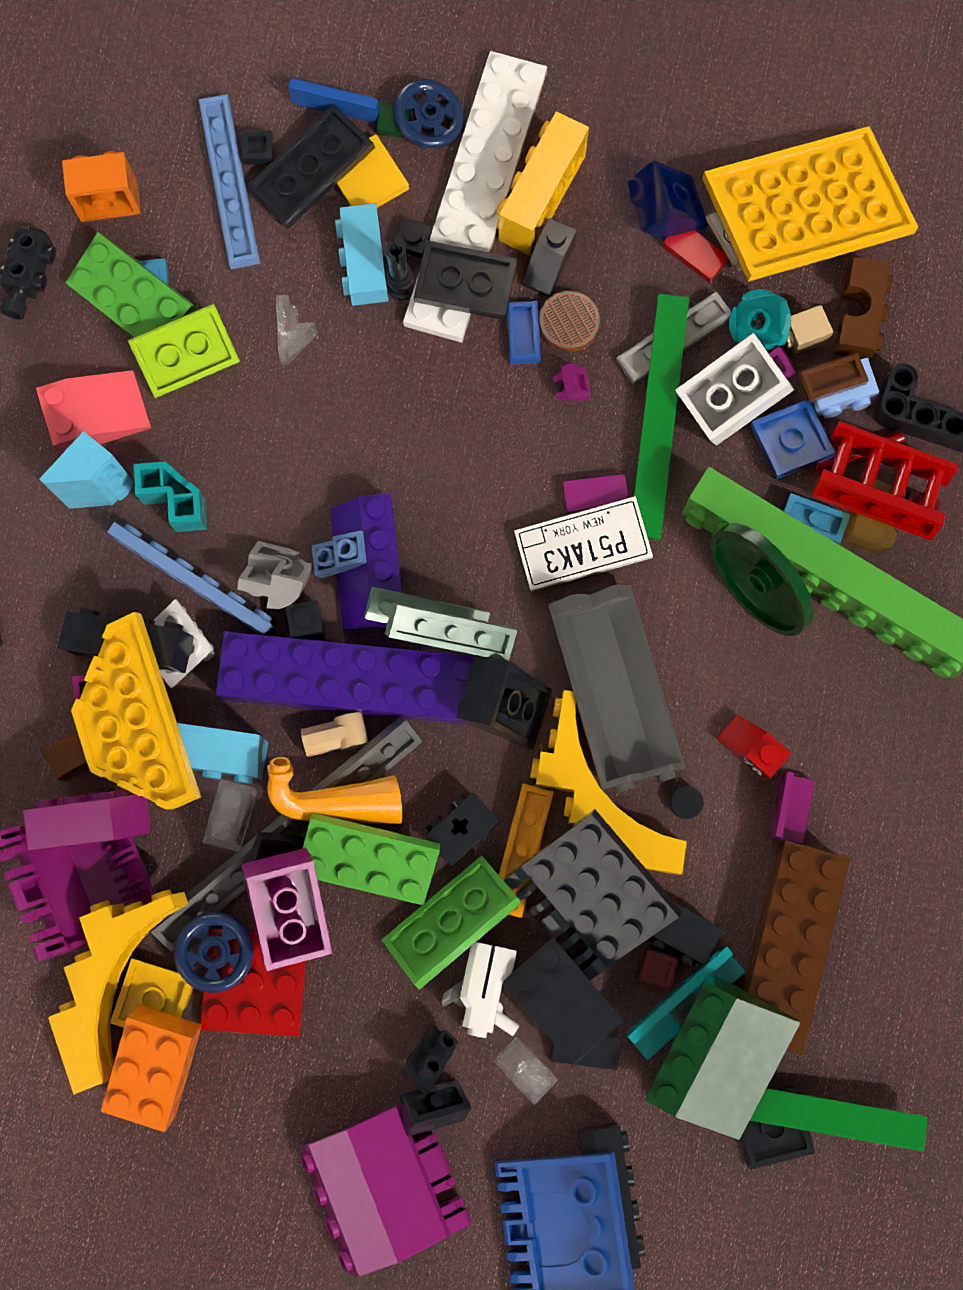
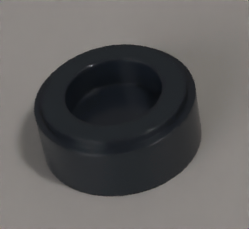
(686, 802)

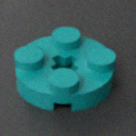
(774, 309)

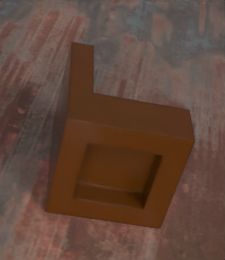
(66, 757)

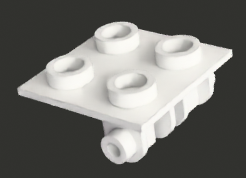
(200, 649)

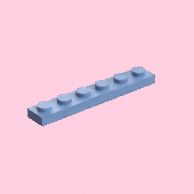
(181, 571)

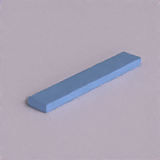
(229, 181)

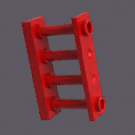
(877, 504)

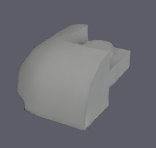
(274, 574)

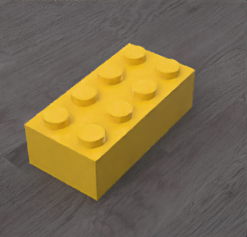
(542, 182)

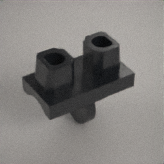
(429, 1058)

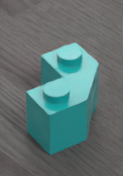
(163, 484)

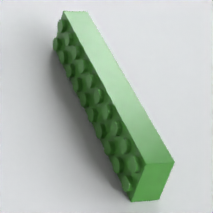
(837, 575)

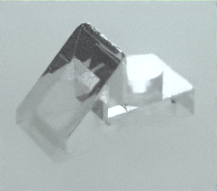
(291, 335)
(526, 1070)

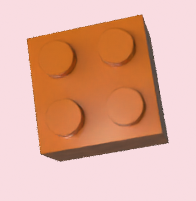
(101, 186)

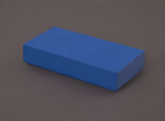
(523, 332)

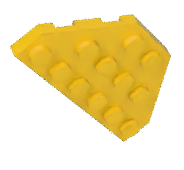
(129, 720)

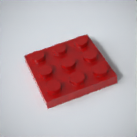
(261, 1002)

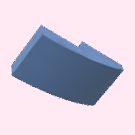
(339, 555)

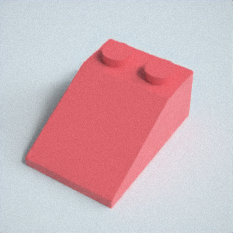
(100, 405)

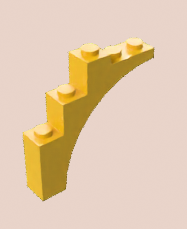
(568, 772)
(84, 1024)

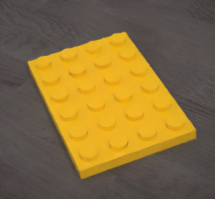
(809, 203)

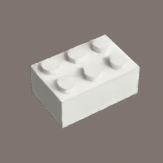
(734, 389)

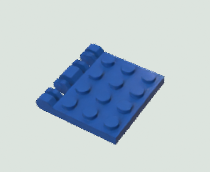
(567, 1222)

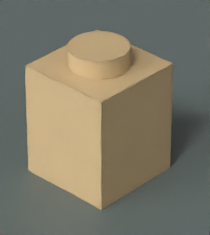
(808, 330)

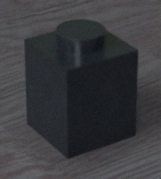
(306, 621)

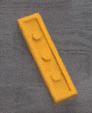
(526, 833)

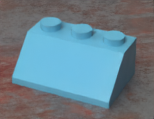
(87, 475)
(224, 752)

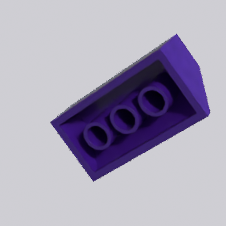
(382, 570)

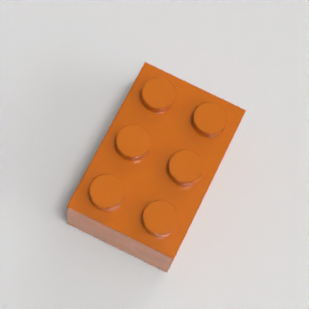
(151, 1068)

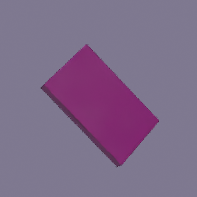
(791, 808)

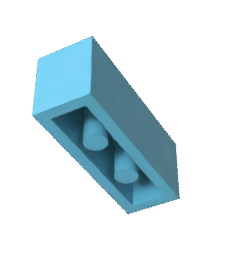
(362, 254)

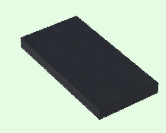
(310, 166)

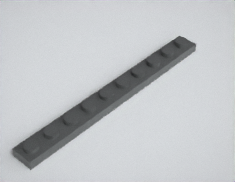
(228, 879)

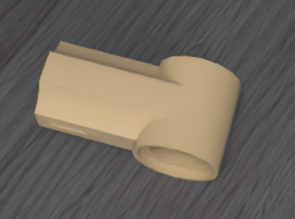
(343, 733)

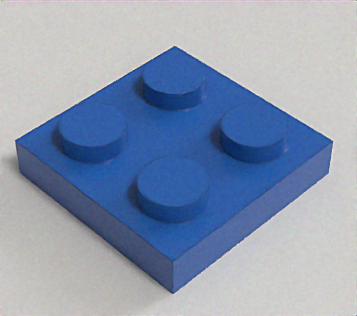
(792, 439)

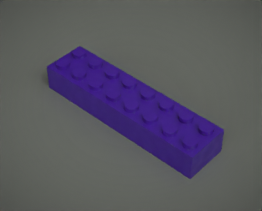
(342, 677)

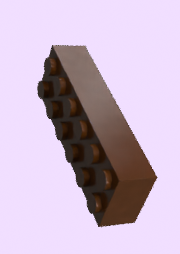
(796, 932)

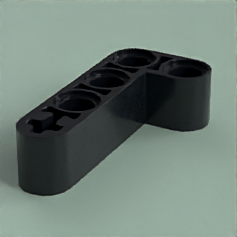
(908, 407)

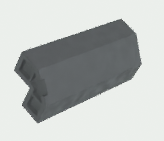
(616, 688)

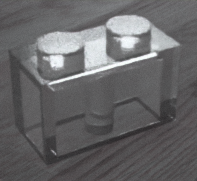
(230, 815)

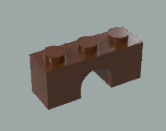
(868, 284)

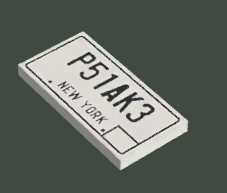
(583, 544)

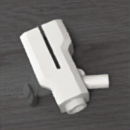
(480, 995)

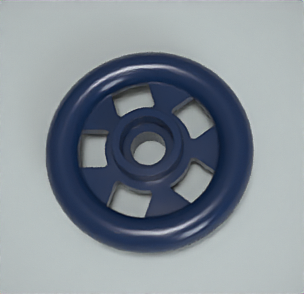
(412, 129)
(240, 962)

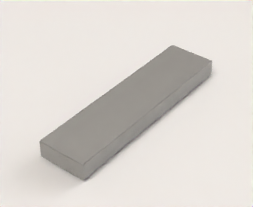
(701, 322)

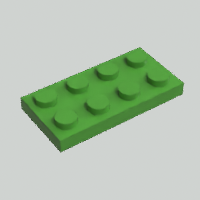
(125, 288)
(371, 858)
(450, 922)

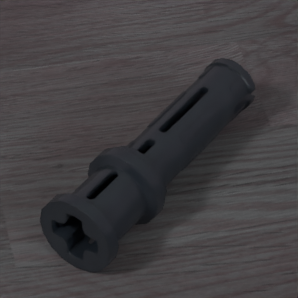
(399, 274)

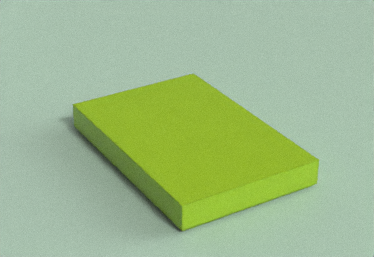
(183, 350)

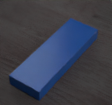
(323, 97)

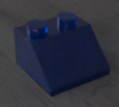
(666, 201)

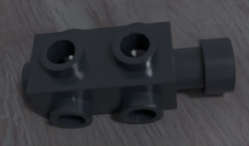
(33, 261)

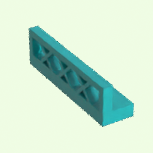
(657, 1025)

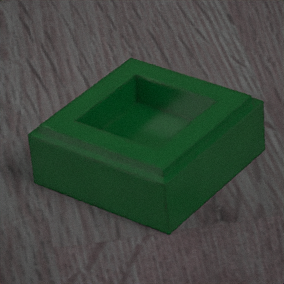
(386, 122)

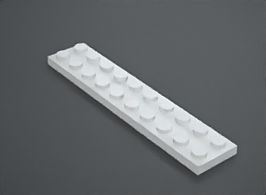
(482, 174)

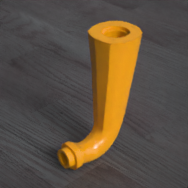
(364, 802)

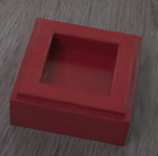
(658, 969)

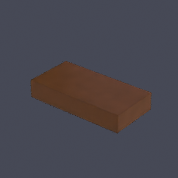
(832, 377)

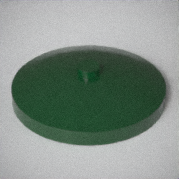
(762, 579)

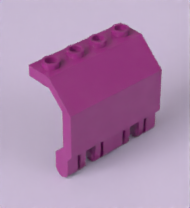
(68, 882)
(382, 1192)

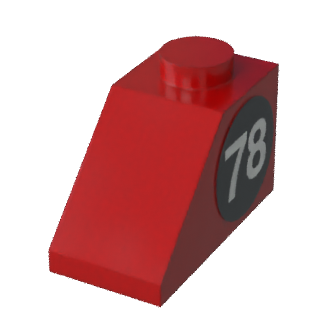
(754, 747)

